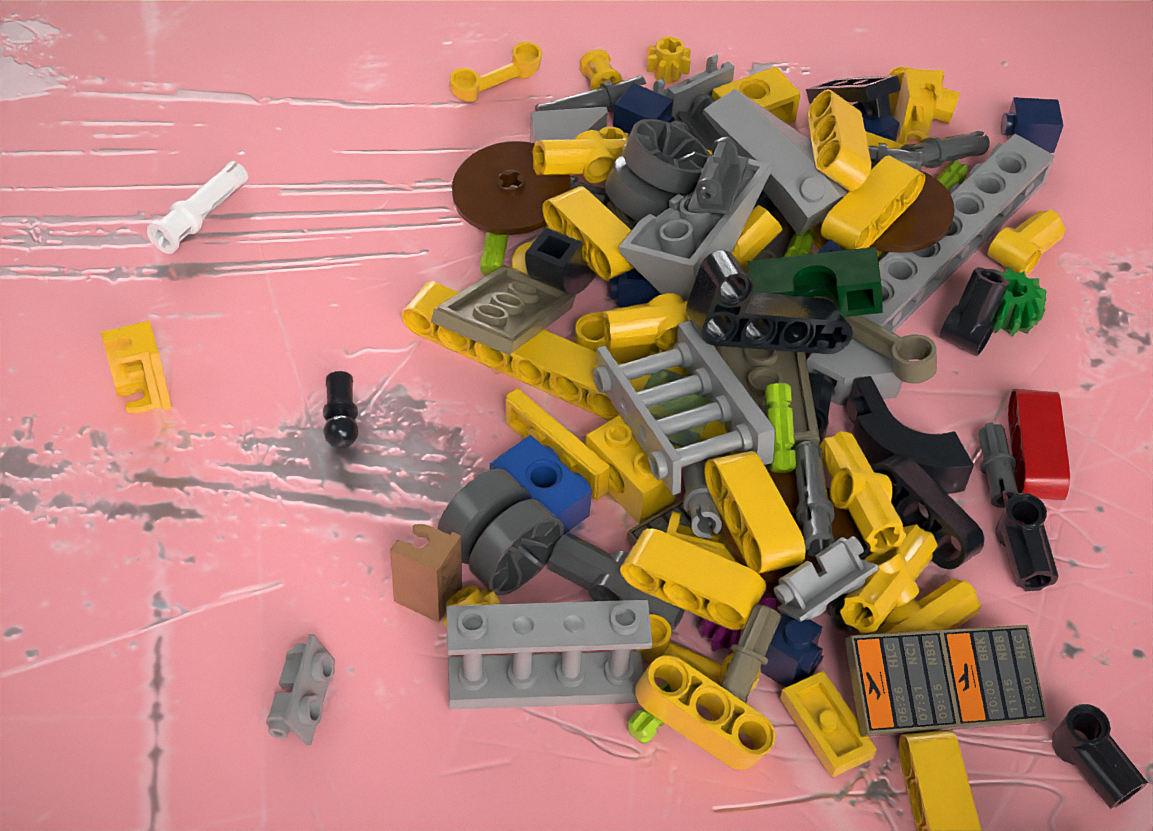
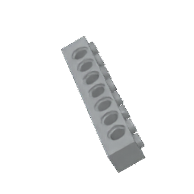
(981, 207)

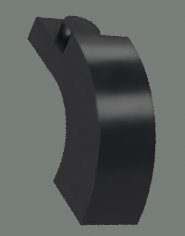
(558, 262)
(883, 435)

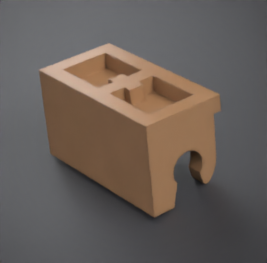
(428, 574)

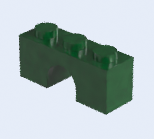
(844, 276)

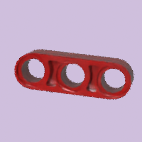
(1039, 443)

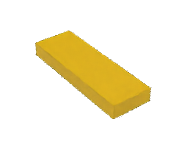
(530, 419)

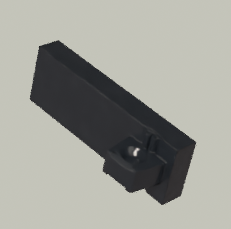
(870, 91)

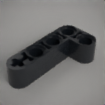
(735, 316)

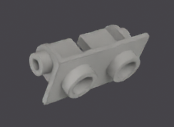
(808, 593)
(307, 673)

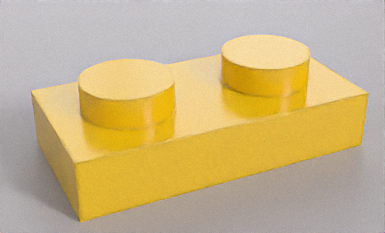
(827, 724)

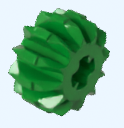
(1021, 304)

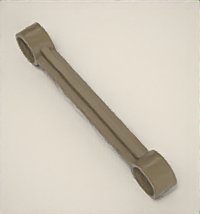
(890, 345)

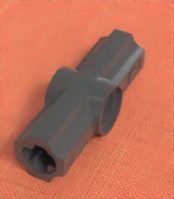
(601, 575)

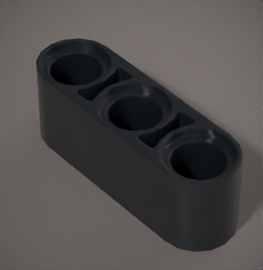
(944, 514)

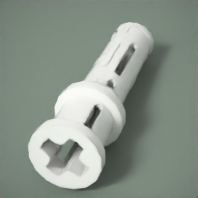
(188, 215)

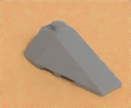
(794, 183)
(678, 240)

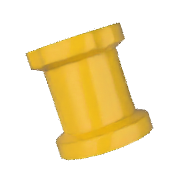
(602, 69)

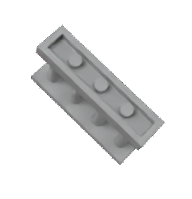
(709, 377)
(546, 678)

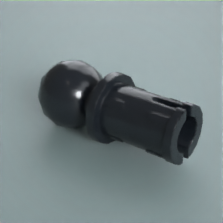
(340, 410)

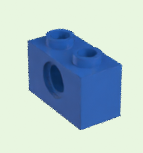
(539, 466)

